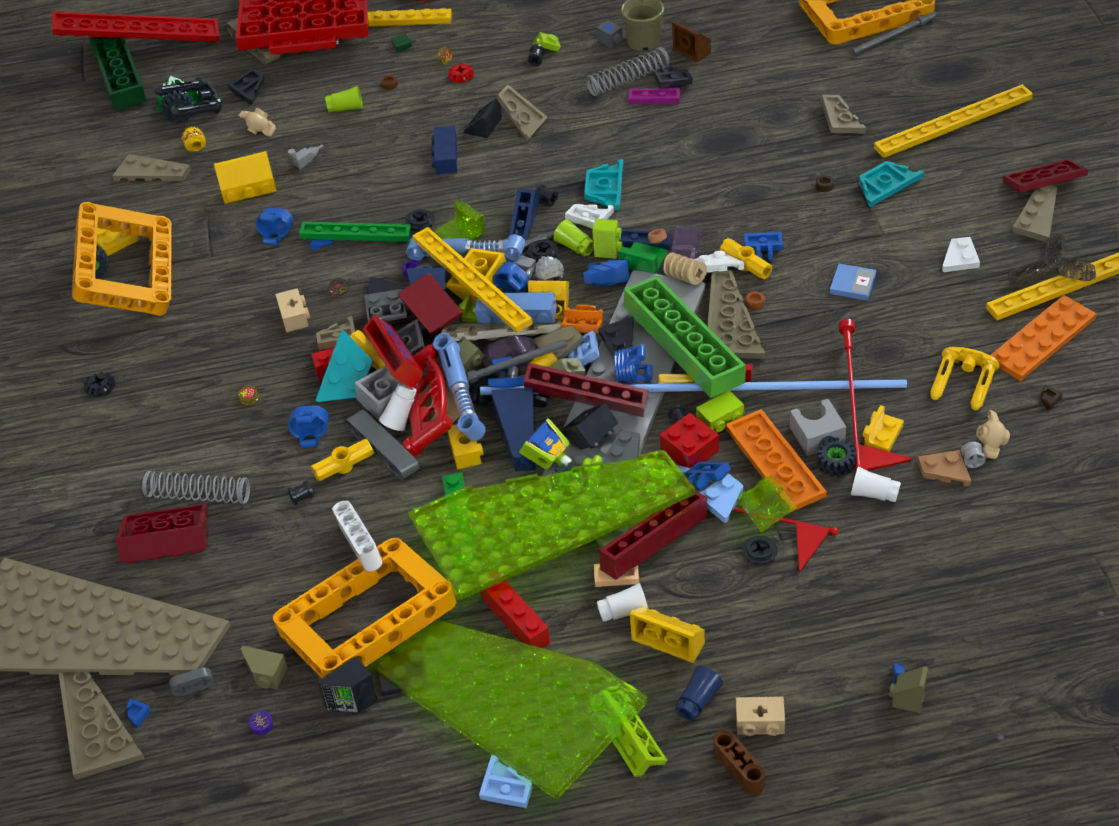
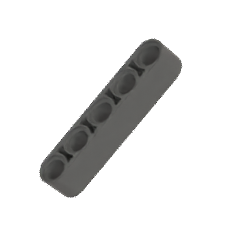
(385, 447)

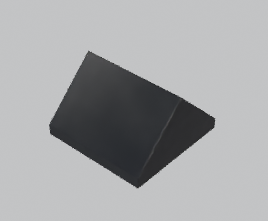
(485, 120)

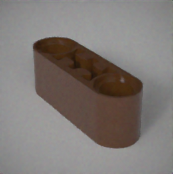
(739, 762)

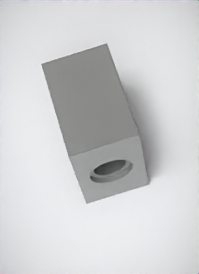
(813, 432)

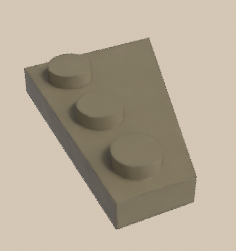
(839, 117)

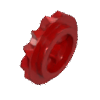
(455, 75)

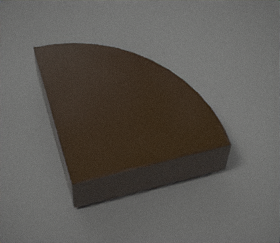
(1050, 397)

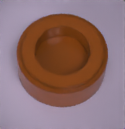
(755, 300)

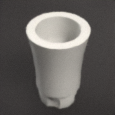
(398, 408)
(874, 486)
(622, 603)

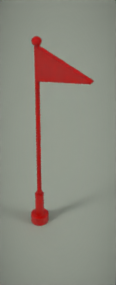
(866, 457)
(808, 537)

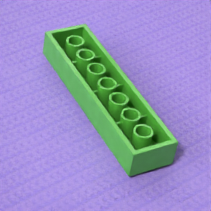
(684, 336)

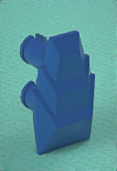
(607, 273)

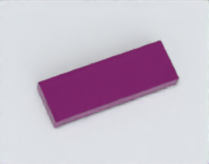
(654, 96)

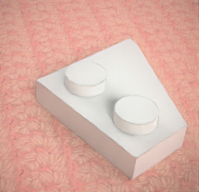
(588, 214)
(960, 255)
(720, 261)

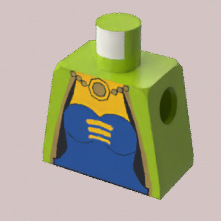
(546, 446)

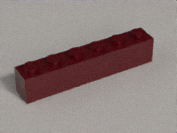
(586, 389)
(651, 535)

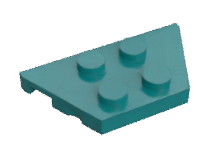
(886, 180)
(604, 185)
(345, 367)

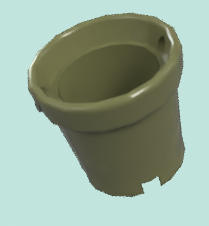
(642, 23)

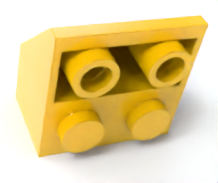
(560, 290)

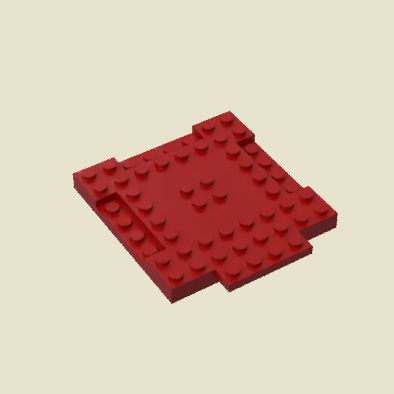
(299, 24)

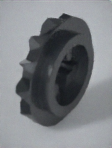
(419, 215)
(544, 246)
(94, 390)
(765, 544)

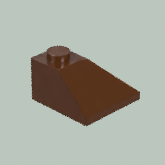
(690, 42)

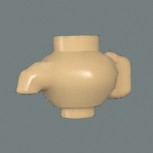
(258, 122)
(992, 435)

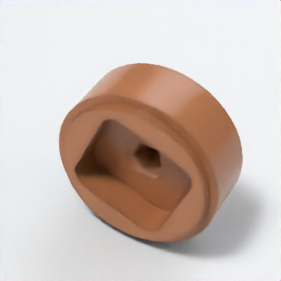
(657, 236)

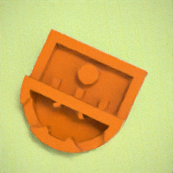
(583, 318)

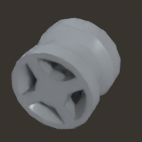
(973, 454)

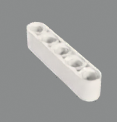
(357, 536)

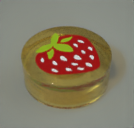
(445, 55)
(248, 395)

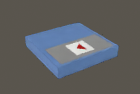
(853, 282)

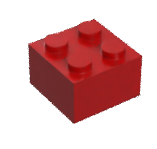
(689, 441)

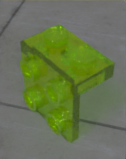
(466, 224)
(766, 503)

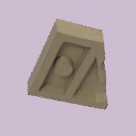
(569, 333)
(328, 337)

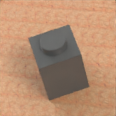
(609, 34)

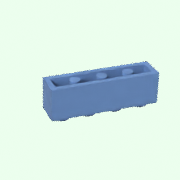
(538, 306)

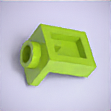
(468, 311)

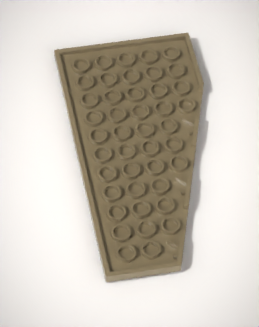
(82, 626)

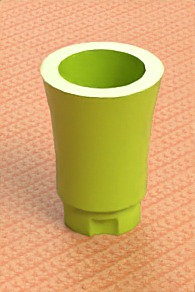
(344, 100)
(573, 238)

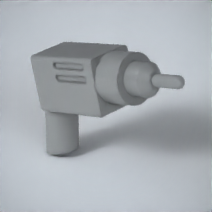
(304, 156)
(526, 264)

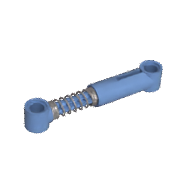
(511, 247)
(458, 385)

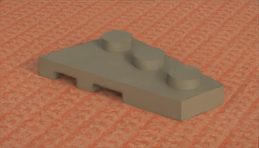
(521, 111)

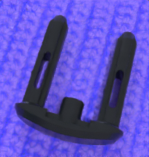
(205, 92)

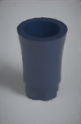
(698, 692)

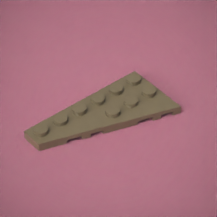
(730, 318)
(494, 330)
(93, 728)

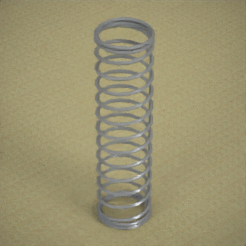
(597, 91)
(153, 486)

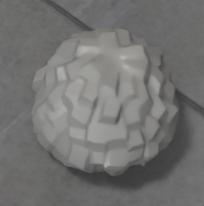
(549, 269)

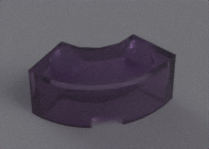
(687, 241)
(506, 347)

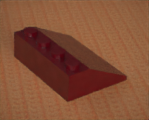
(163, 533)

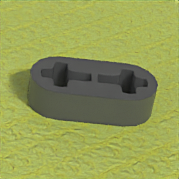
(191, 681)

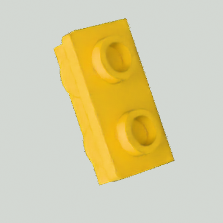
(882, 430)

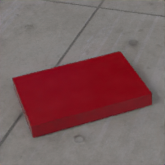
(430, 304)

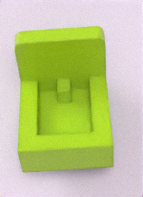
(547, 41)

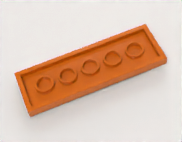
(1043, 337)
(775, 457)

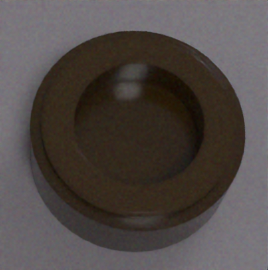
(824, 183)

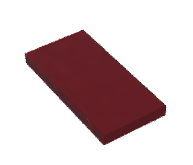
(1044, 175)

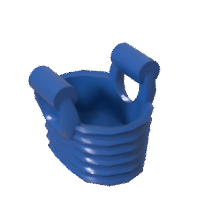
(274, 222)
(511, 278)
(628, 362)
(306, 422)

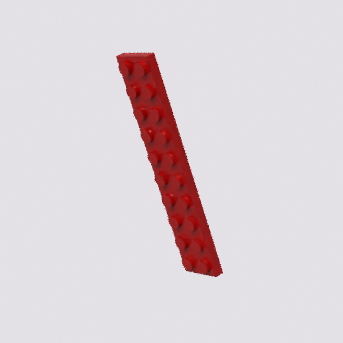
(134, 26)

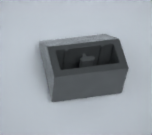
(385, 305)

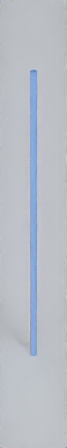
(798, 385)

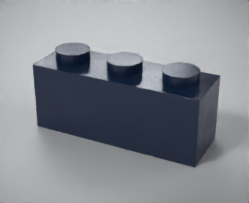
(444, 150)

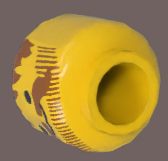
(193, 139)

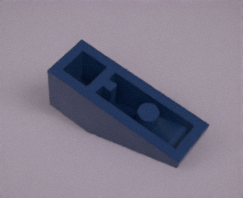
(524, 212)

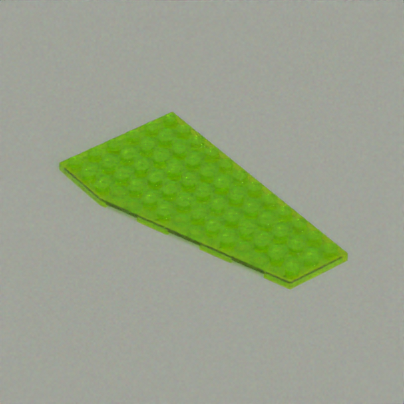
(530, 519)
(515, 700)

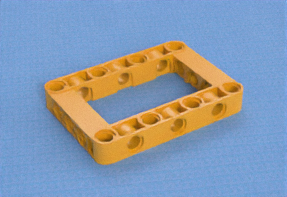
(865, 23)
(114, 294)
(431, 602)

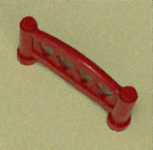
(427, 432)

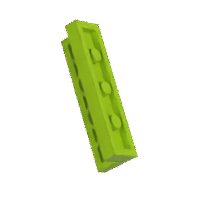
(635, 749)

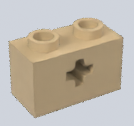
(292, 310)
(760, 715)

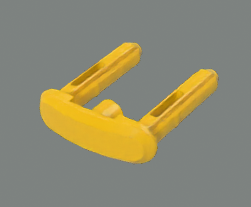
(969, 358)

